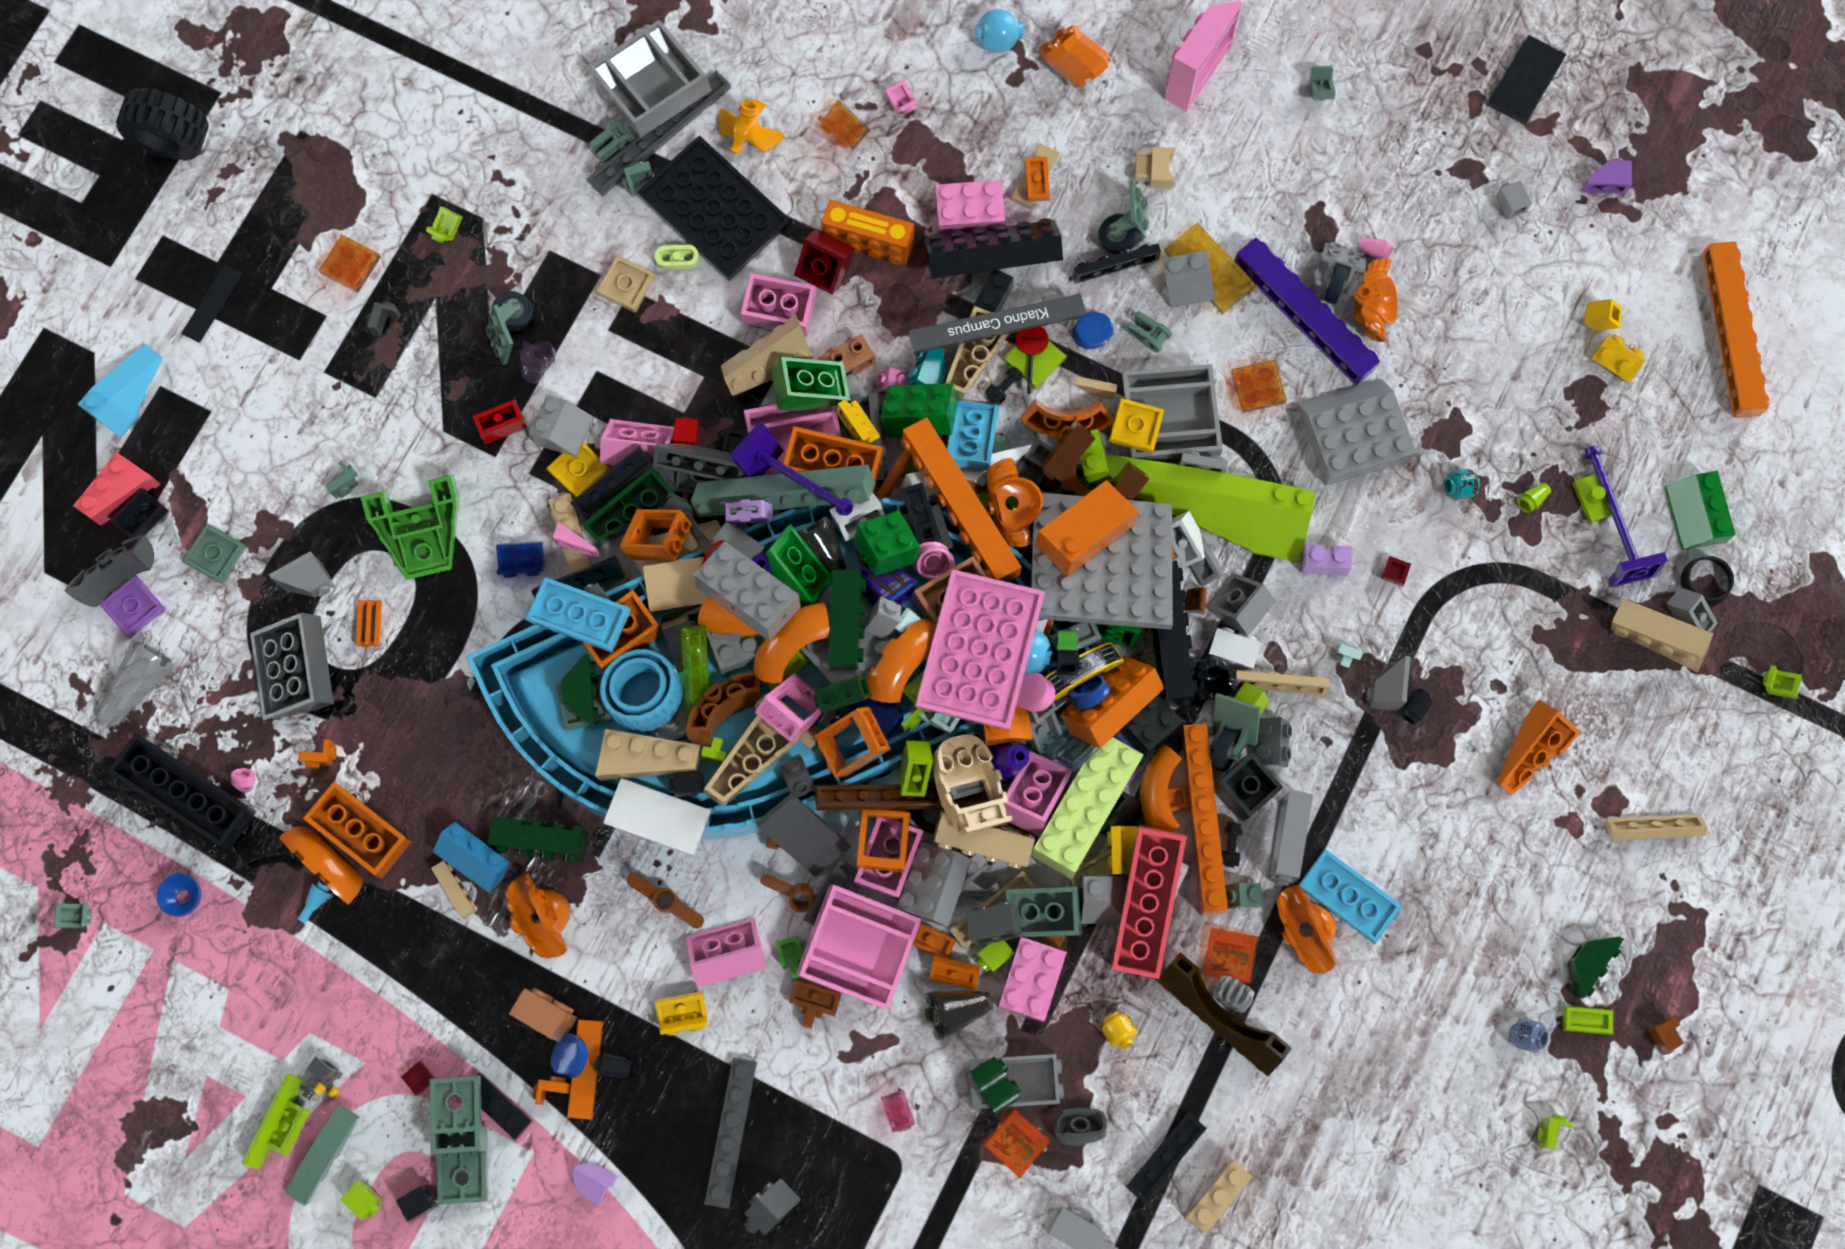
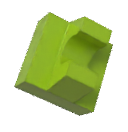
(714, 754)

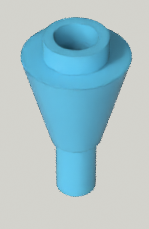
(316, 897)

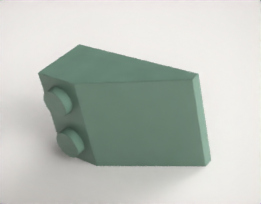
(1048, 910)

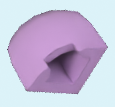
(593, 1181)

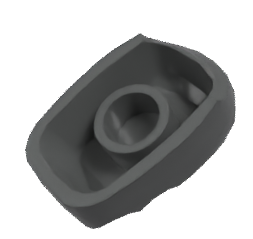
(1080, 1126)

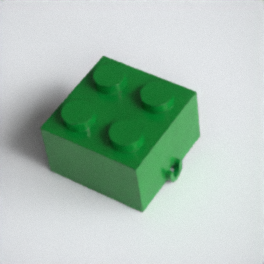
(886, 543)

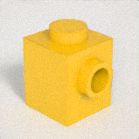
(1603, 315)

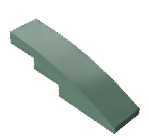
(322, 1154)

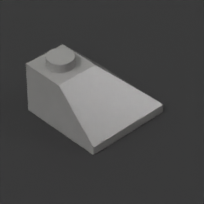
(304, 576)
(1391, 688)
(1102, 899)

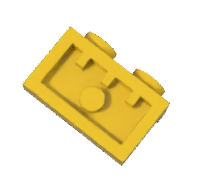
(857, 422)

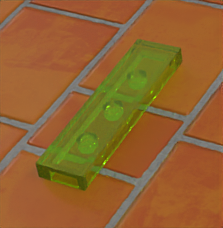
(695, 665)

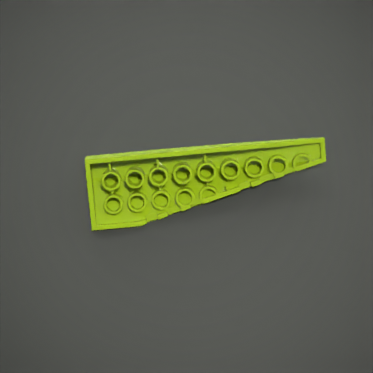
(1246, 511)

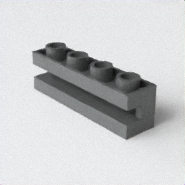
(872, 409)

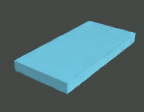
(973, 435)
(578, 614)
(1350, 896)

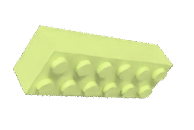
(1086, 807)

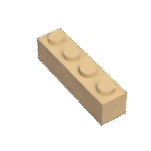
(453, 889)

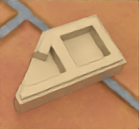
(1097, 388)

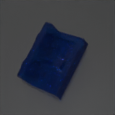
(520, 558)

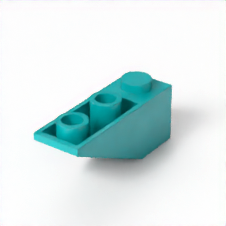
(928, 368)

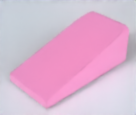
(568, 539)

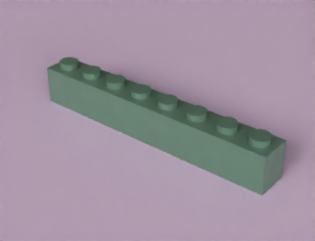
(845, 482)

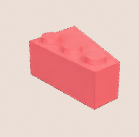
(113, 488)

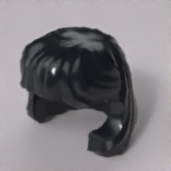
(1214, 677)

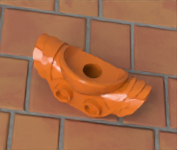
(1376, 300)
(1005, 482)
(551, 909)
(1316, 949)

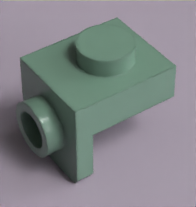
(1321, 83)
(635, 174)
(342, 485)
(1244, 895)
(72, 915)

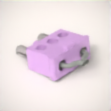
(749, 512)

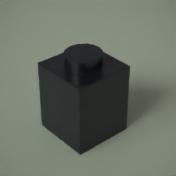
(417, 1202)

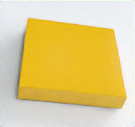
(1136, 425)
(579, 471)

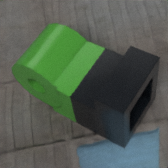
(1067, 653)

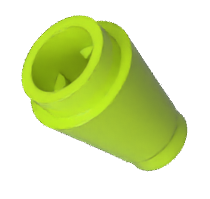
(1532, 499)

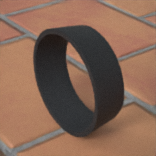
(1686, 580)

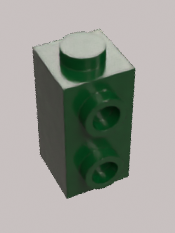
(841, 693)

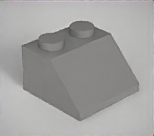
(1188, 278)
(560, 426)
(1241, 603)

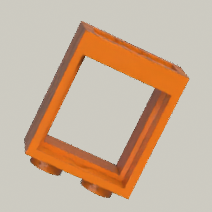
(641, 527)
(871, 734)
(883, 864)

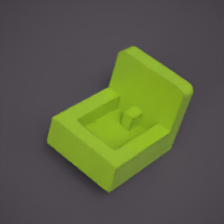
(445, 225)
(1782, 683)
(1549, 1131)

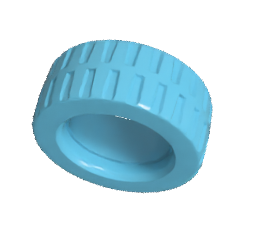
(658, 709)

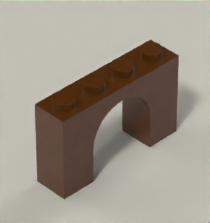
(1063, 460)

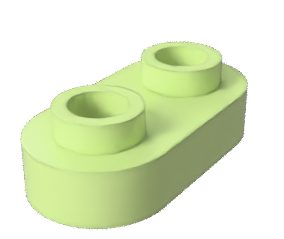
(677, 256)

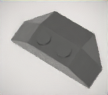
(687, 464)

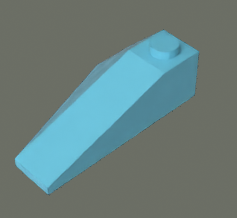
(120, 393)

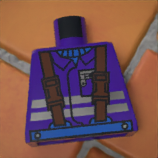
(890, 585)

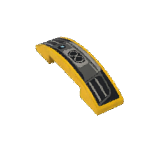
(1091, 663)

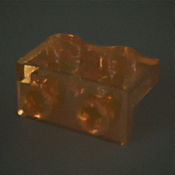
(844, 126)

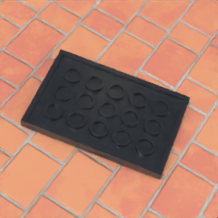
(714, 207)

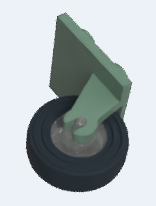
(1122, 230)
(509, 312)
(1235, 726)

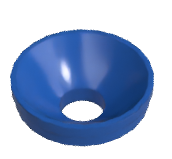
(169, 890)

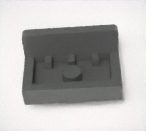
(1273, 741)

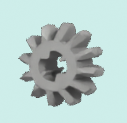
(1233, 994)

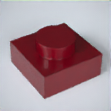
(1396, 571)
(418, 1077)

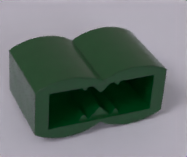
(995, 1085)

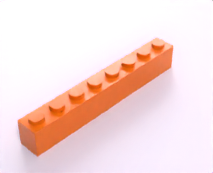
(1735, 329)
(960, 501)
(1204, 819)

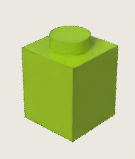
(1253, 695)
(994, 956)
(362, 1200)

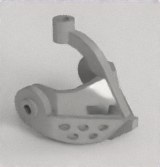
(974, 891)

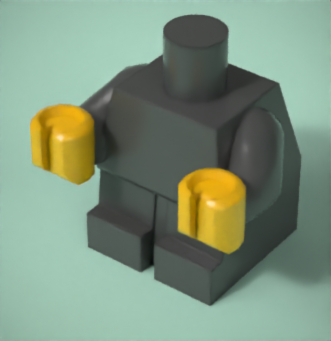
(320, 1078)

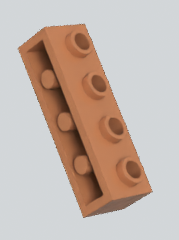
(854, 354)

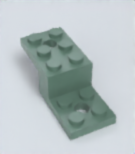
(458, 1140)

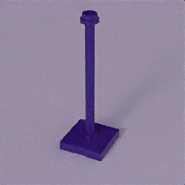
(760, 452)
(1636, 568)

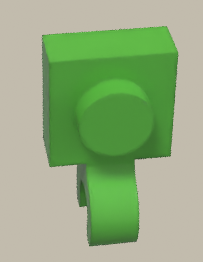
(790, 954)

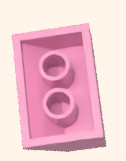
(624, 436)
(725, 952)

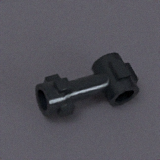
(996, 394)
(1230, 857)

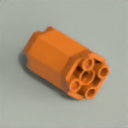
(1075, 56)

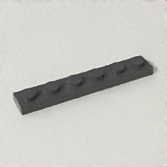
(730, 1133)

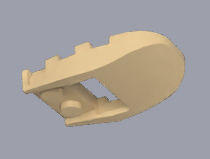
(963, 762)

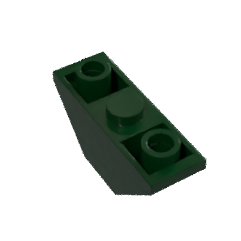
(580, 692)
(1591, 962)

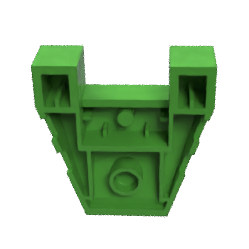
(420, 536)

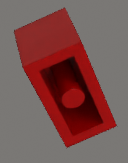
(500, 422)

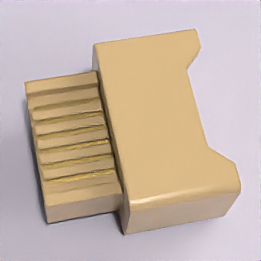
(1154, 167)

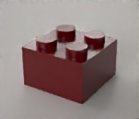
(824, 261)

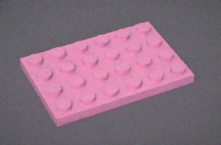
(980, 649)

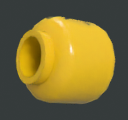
(1119, 1030)

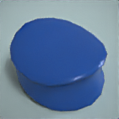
(1093, 330)
(1089, 692)
(569, 1056)

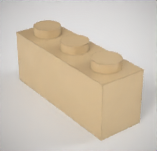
(1218, 1196)

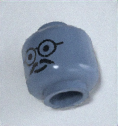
(1529, 1035)

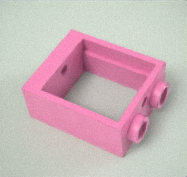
(782, 718)

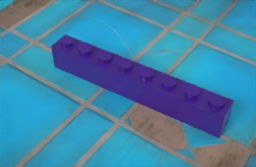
(1307, 311)

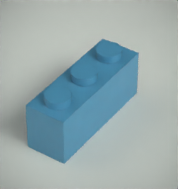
(471, 857)

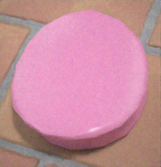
(933, 560)
(1035, 692)

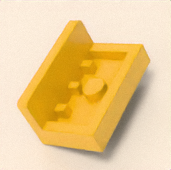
(1619, 357)
(1122, 842)
(682, 1013)

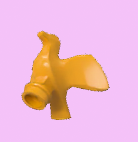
(747, 127)

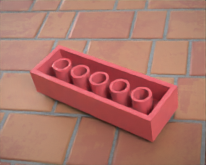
(1148, 902)

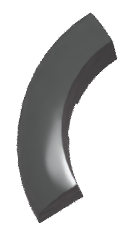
(111, 570)

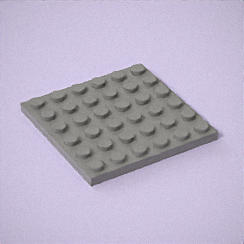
(1122, 583)

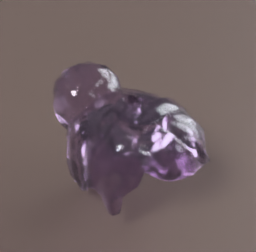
(536, 360)

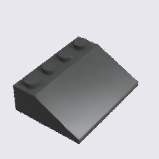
(291, 667)

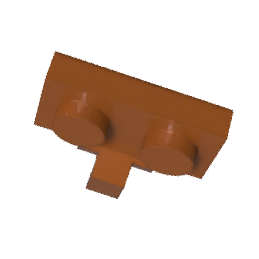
(814, 1001)

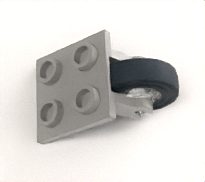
(1336, 282)

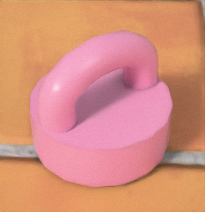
(243, 779)

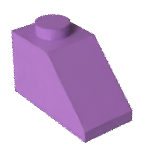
(1611, 178)

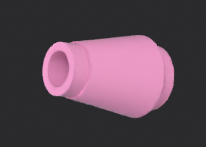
(1376, 248)

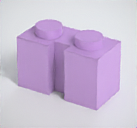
(1319, 561)

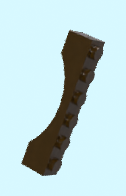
(1259, 1046)

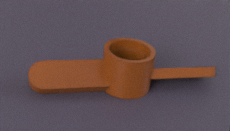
(790, 890)
(653, 892)

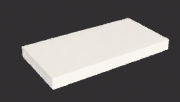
(657, 817)

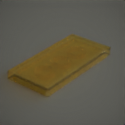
(1228, 278)

